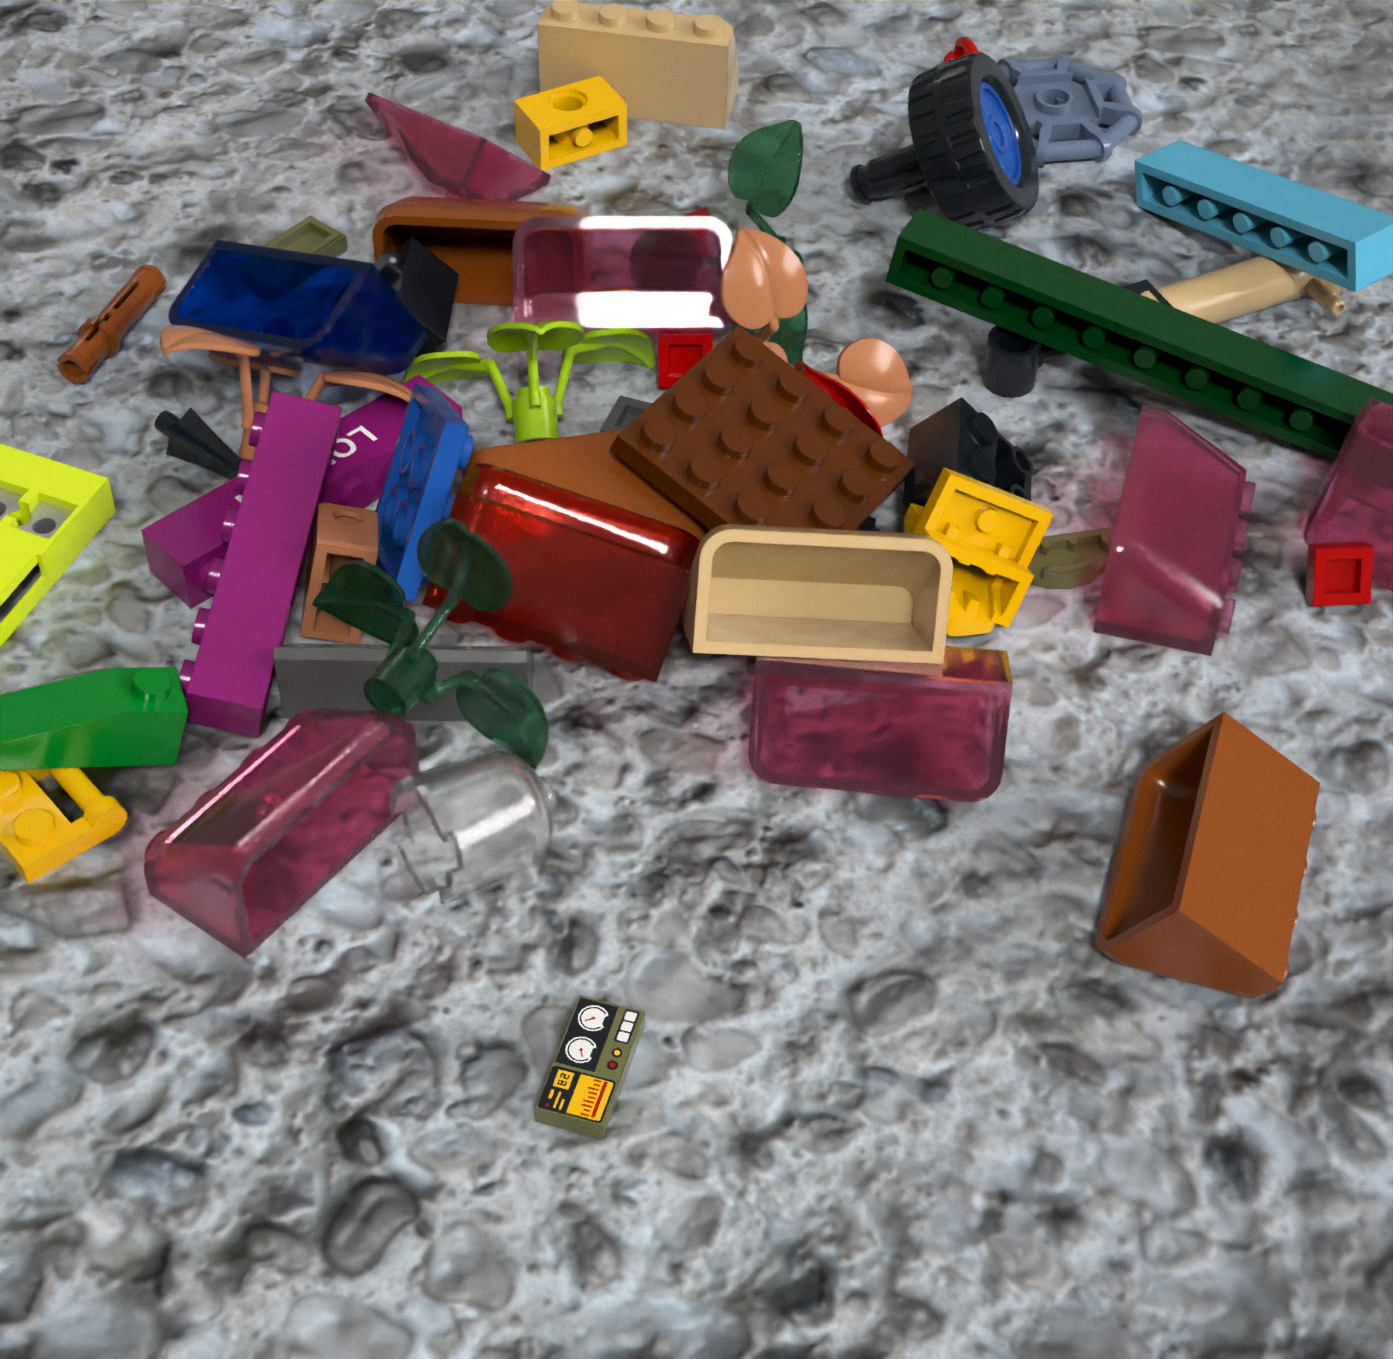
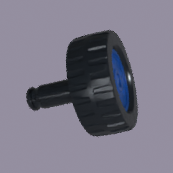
(965, 146)

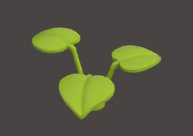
(534, 410)

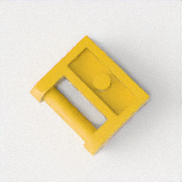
(36, 832)

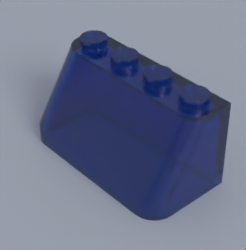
(301, 308)

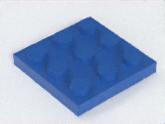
(419, 483)

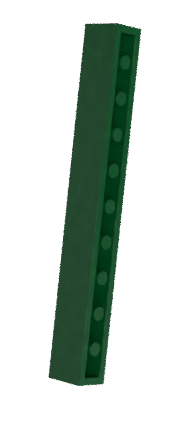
(1129, 334)

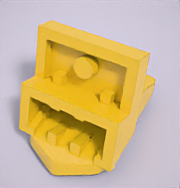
(989, 544)

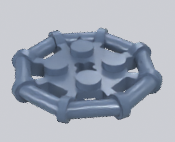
(1071, 112)

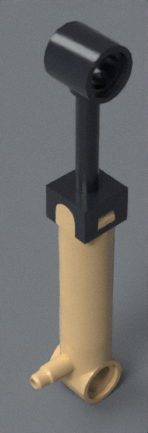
(1213, 296)

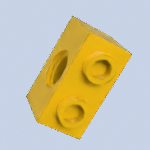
(570, 122)

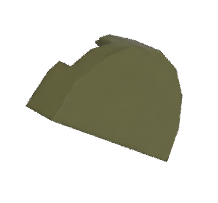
(1070, 559)

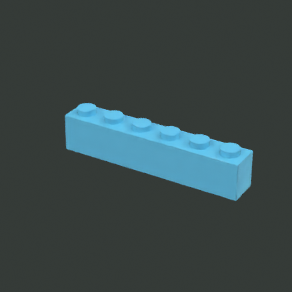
(1267, 214)

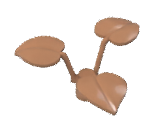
(768, 283)
(247, 356)

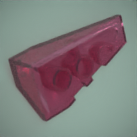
(456, 158)

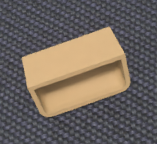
(654, 59)
(819, 594)

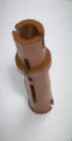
(102, 335)

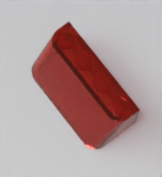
(582, 571)

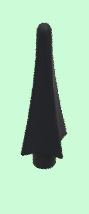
(196, 443)

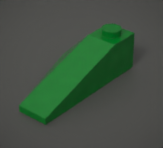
(94, 720)

